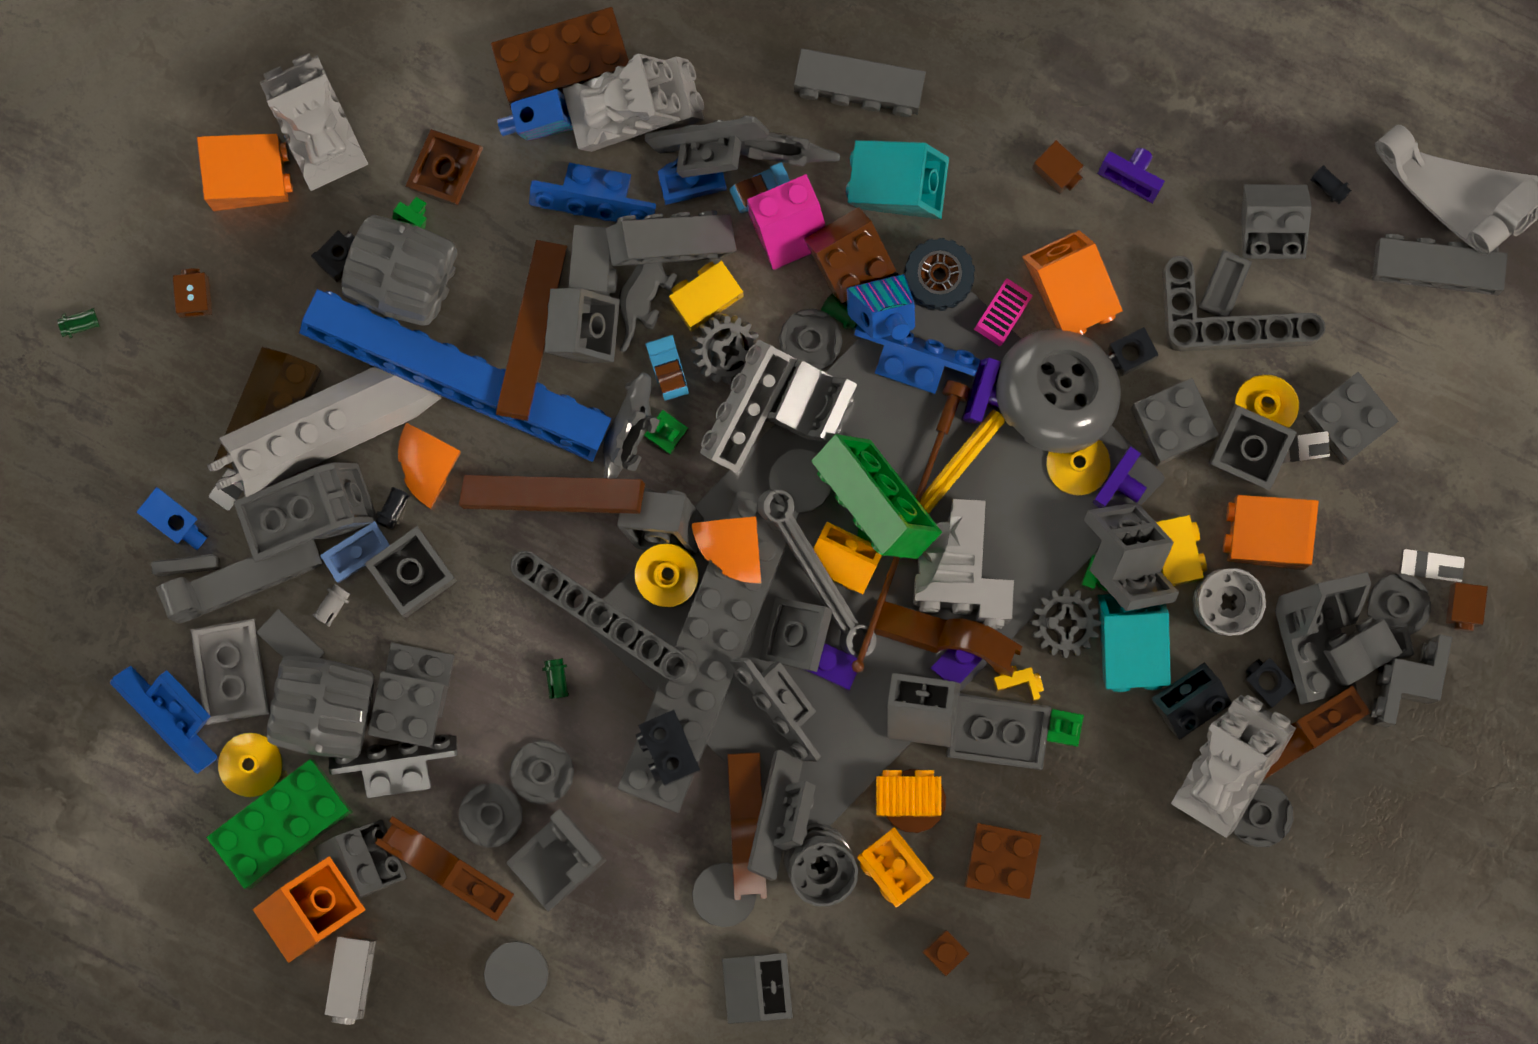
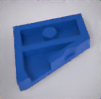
(681, 189)

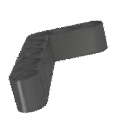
(1227, 325)
(192, 599)

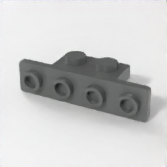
(707, 146)
(783, 701)
(396, 766)
(782, 815)

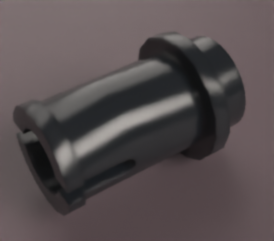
(1331, 185)
(392, 508)

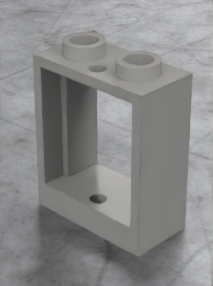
(349, 979)

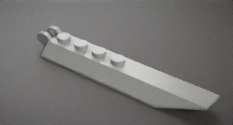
(319, 428)

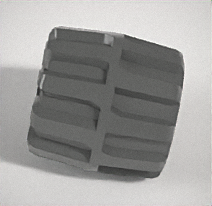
(398, 270)
(320, 707)

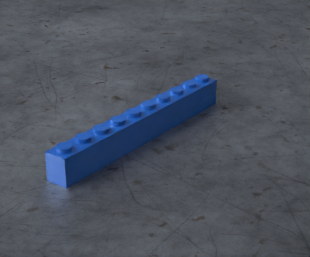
(449, 372)

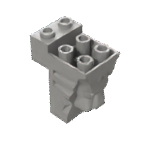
(634, 101)
(313, 121)
(953, 570)
(1233, 764)

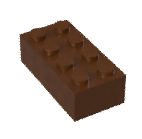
(560, 55)

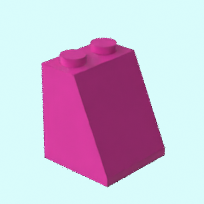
(785, 219)

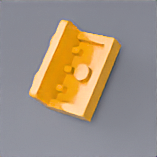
(894, 867)

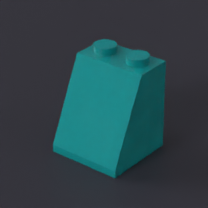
(898, 178)
(1134, 645)

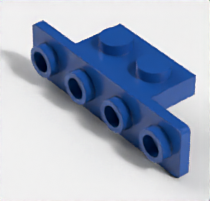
(590, 193)
(919, 360)
(170, 713)

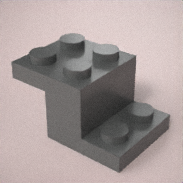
(812, 403)
(1131, 556)
(1411, 681)
(411, 695)

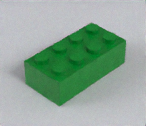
(875, 497)
(279, 824)

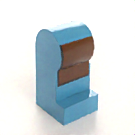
(758, 184)
(667, 367)

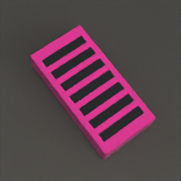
(1003, 312)

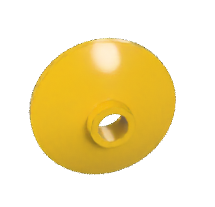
(1285, 404)
(1079, 480)
(653, 583)
(266, 767)

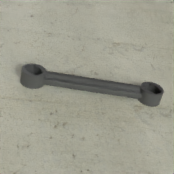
(814, 570)

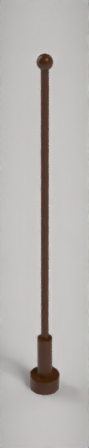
(955, 393)

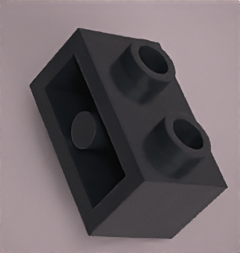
(1192, 701)
(672, 746)

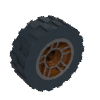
(957, 270)

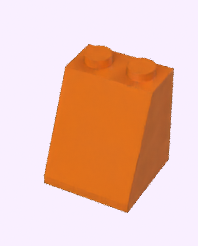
(243, 170)
(1073, 283)
(1271, 531)
(308, 909)

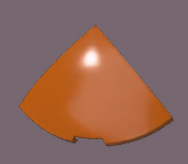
(425, 463)
(731, 546)

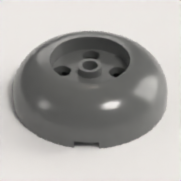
(1060, 426)

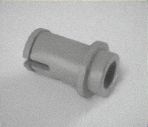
(331, 604)

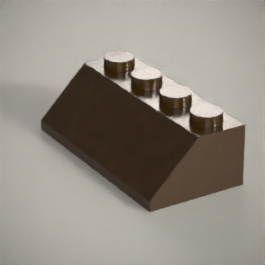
(272, 385)

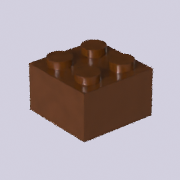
(850, 253)
(1002, 861)

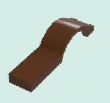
(940, 634)
(1321, 726)
(745, 809)
(445, 869)

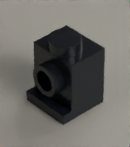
(324, 256)

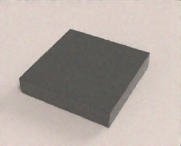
(796, 634)

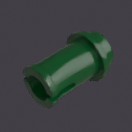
(838, 311)
(77, 322)
(556, 678)

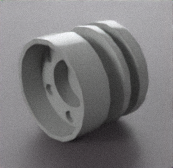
(1247, 604)

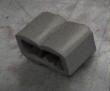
(1362, 650)

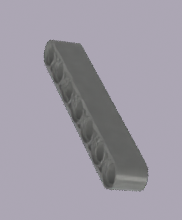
(614, 626)

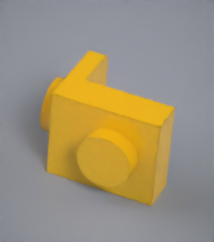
(1020, 677)

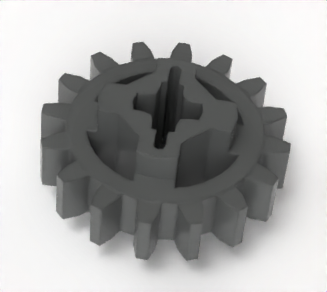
(729, 336)
(1065, 607)

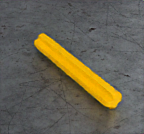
(961, 460)

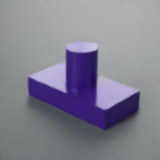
(1132, 173)
(982, 391)
(1121, 481)
(955, 665)
(836, 667)

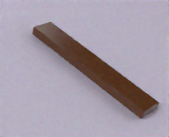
(530, 331)
(552, 494)

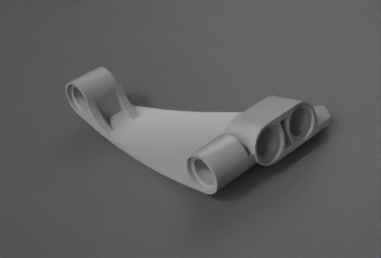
(1471, 200)

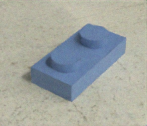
(354, 551)

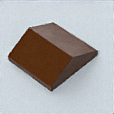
(444, 167)

